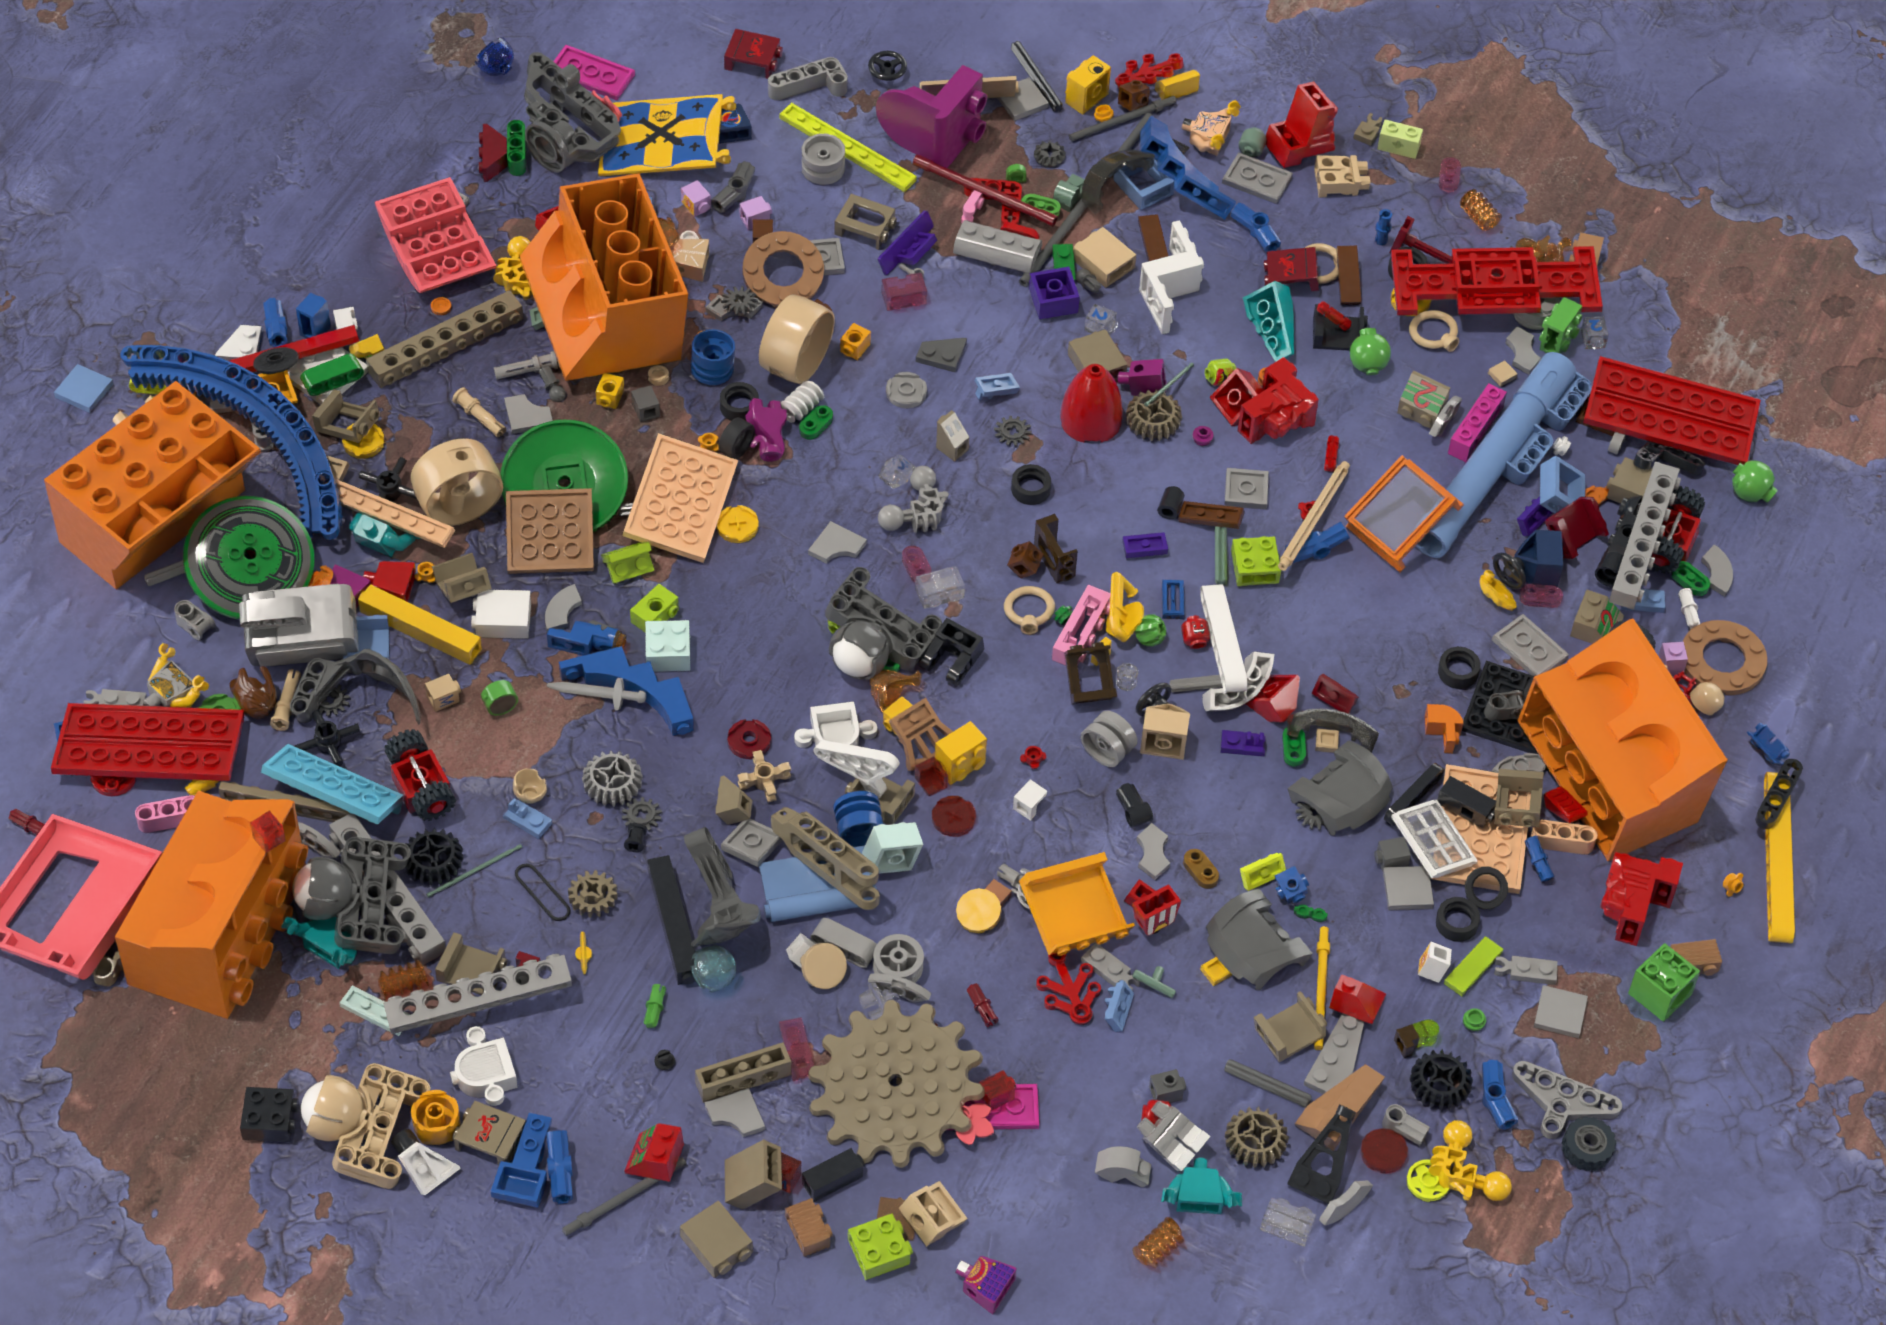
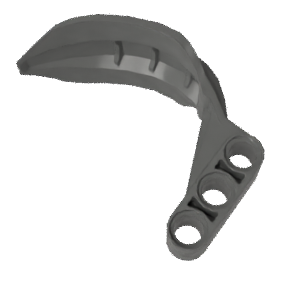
(332, 673)
(728, 912)

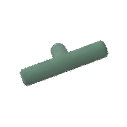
(1154, 981)

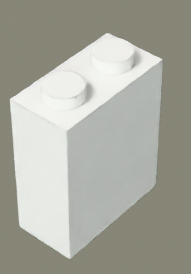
(502, 614)

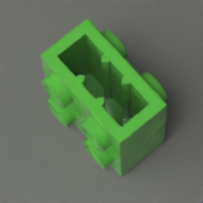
(1561, 326)

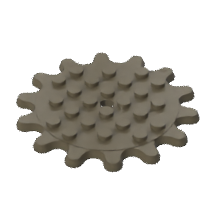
(899, 1116)

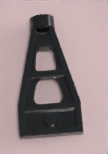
(1312, 1182)

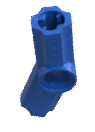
(1258, 225)
(275, 322)
(1320, 543)
(1494, 1084)
(559, 1166)

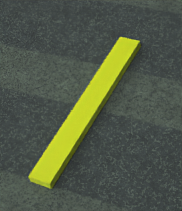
(854, 150)

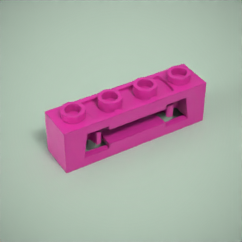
(1477, 422)

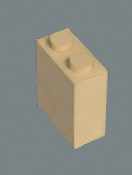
(1104, 256)

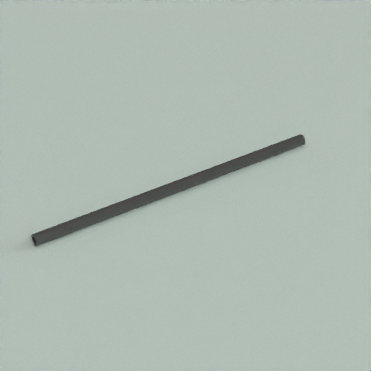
(1077, 211)

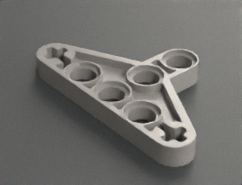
(1551, 1095)

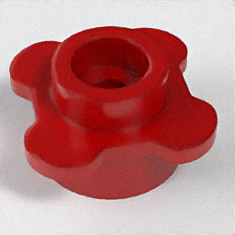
(1305, 508)
(1033, 751)

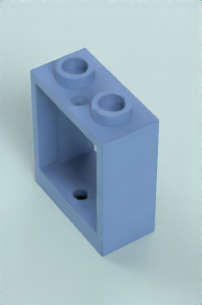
(1142, 199)
(1550, 473)

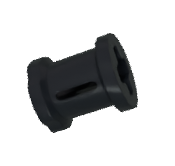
(636, 833)

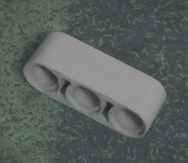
(855, 946)

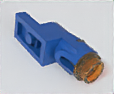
(585, 637)

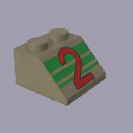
(1423, 399)
(1595, 617)

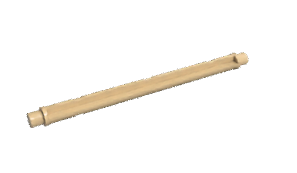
(1313, 516)

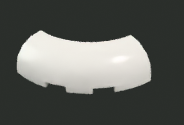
(1257, 669)

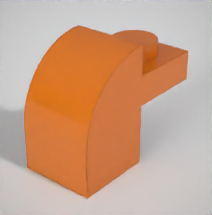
(1444, 721)

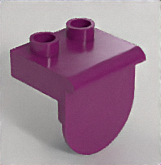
(937, 124)

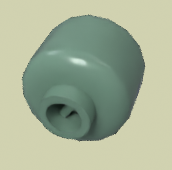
(1252, 142)

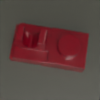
(1334, 694)

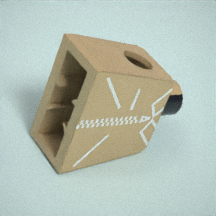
(691, 257)

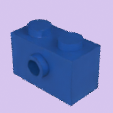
(313, 316)

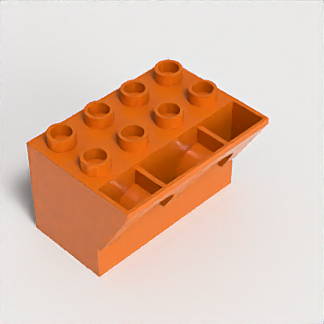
(607, 280)
(146, 483)
(1623, 741)
(212, 905)

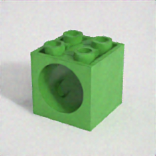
(1664, 982)

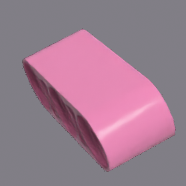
(157, 814)

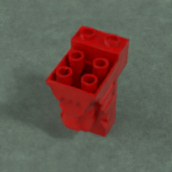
(1306, 128)
(1281, 405)
(1631, 888)

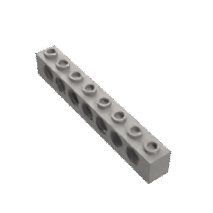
(1644, 536)
(409, 910)
(468, 1003)

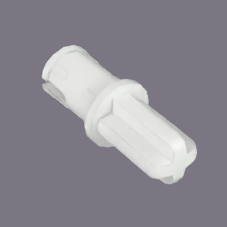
(1689, 607)

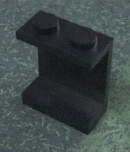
(1330, 336)

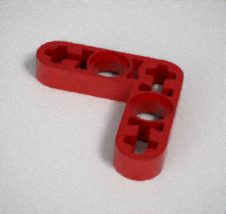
(1007, 186)

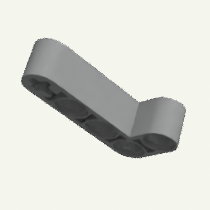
(808, 77)

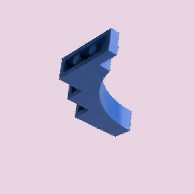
(1187, 178)
(608, 665)

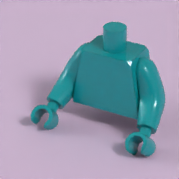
(378, 535)
(319, 939)
(1200, 1190)

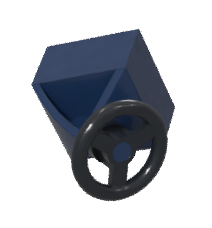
(1535, 562)

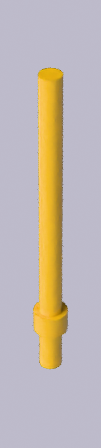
(1323, 951)

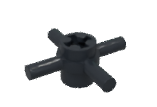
(389, 482)
(328, 737)

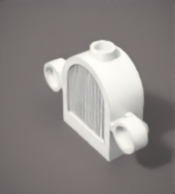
(835, 724)
(484, 1068)

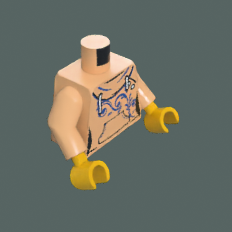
(1211, 128)

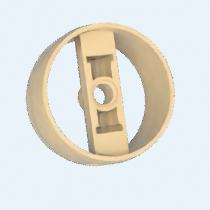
(796, 339)
(449, 468)

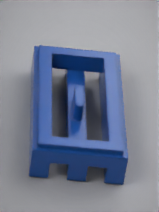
(1172, 612)

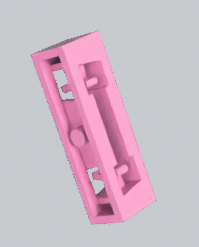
(1097, 605)

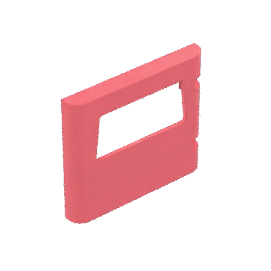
(98, 908)

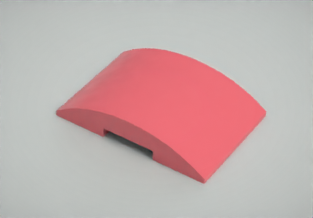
(433, 235)

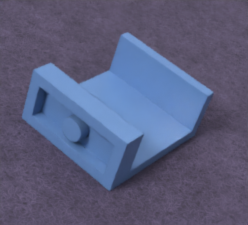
(373, 634)

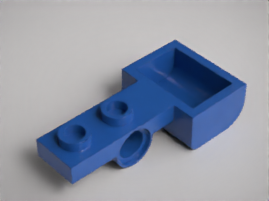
(521, 1179)

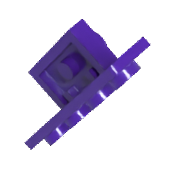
(909, 244)

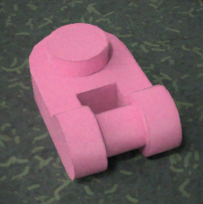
(973, 203)

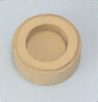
(658, 375)

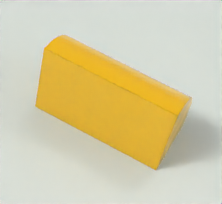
(1178, 85)

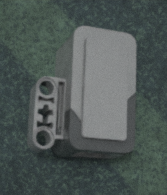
(299, 624)

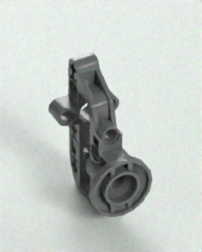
(550, 134)

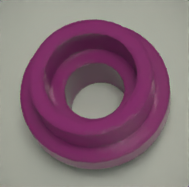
(1200, 439)

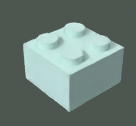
(668, 645)
(893, 847)

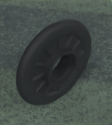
(276, 360)

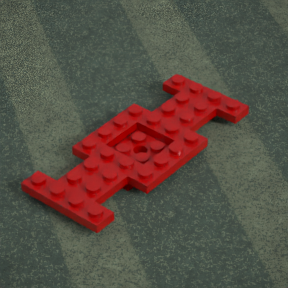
(1515, 291)

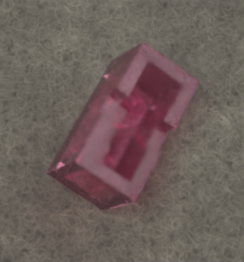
(904, 292)

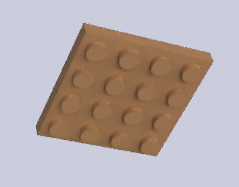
(549, 531)

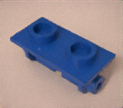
(1762, 739)

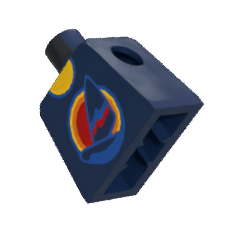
(734, 125)

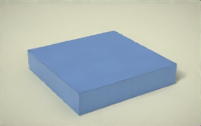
(83, 388)

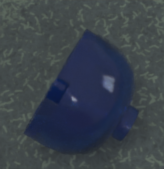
(496, 58)

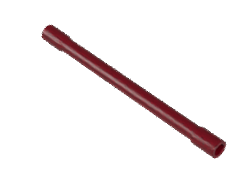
(930, 166)

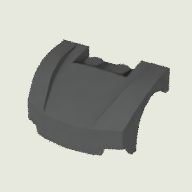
(1347, 789)
(1251, 939)

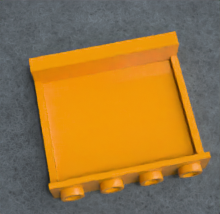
(1074, 904)

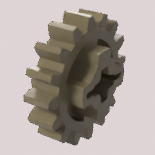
(592, 894)

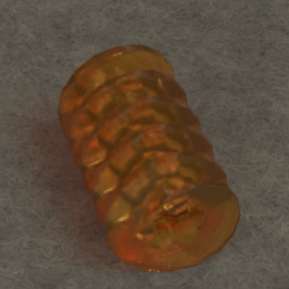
(1480, 210)
(402, 979)
(1159, 1243)

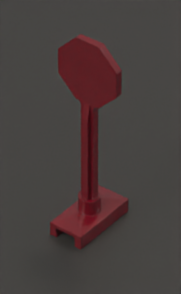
(1405, 238)

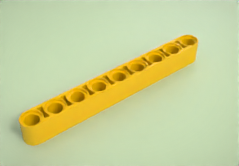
(1779, 870)

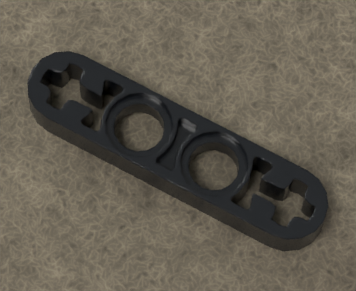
(1416, 791)
(1778, 793)

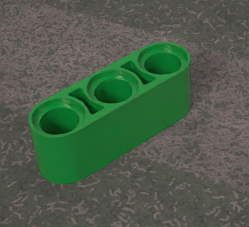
(516, 147)
(332, 374)

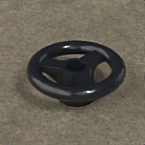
(887, 67)

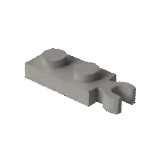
(116, 697)
(1108, 966)
(1528, 969)

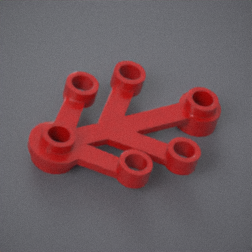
(1149, 74)
(1070, 990)

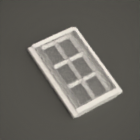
(1434, 839)

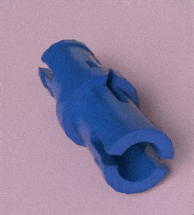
(1383, 227)
(1539, 859)

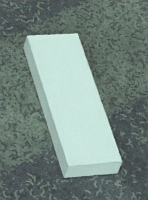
(366, 1007)

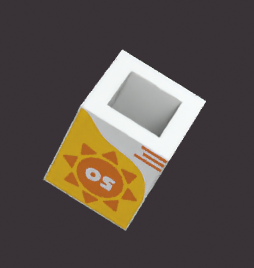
(1434, 962)

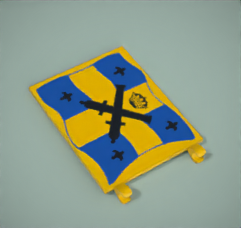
(668, 135)

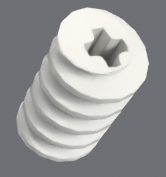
(802, 400)

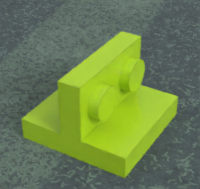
(628, 561)

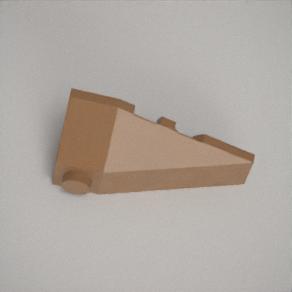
(1351, 1092)

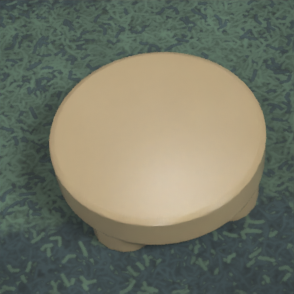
(823, 965)

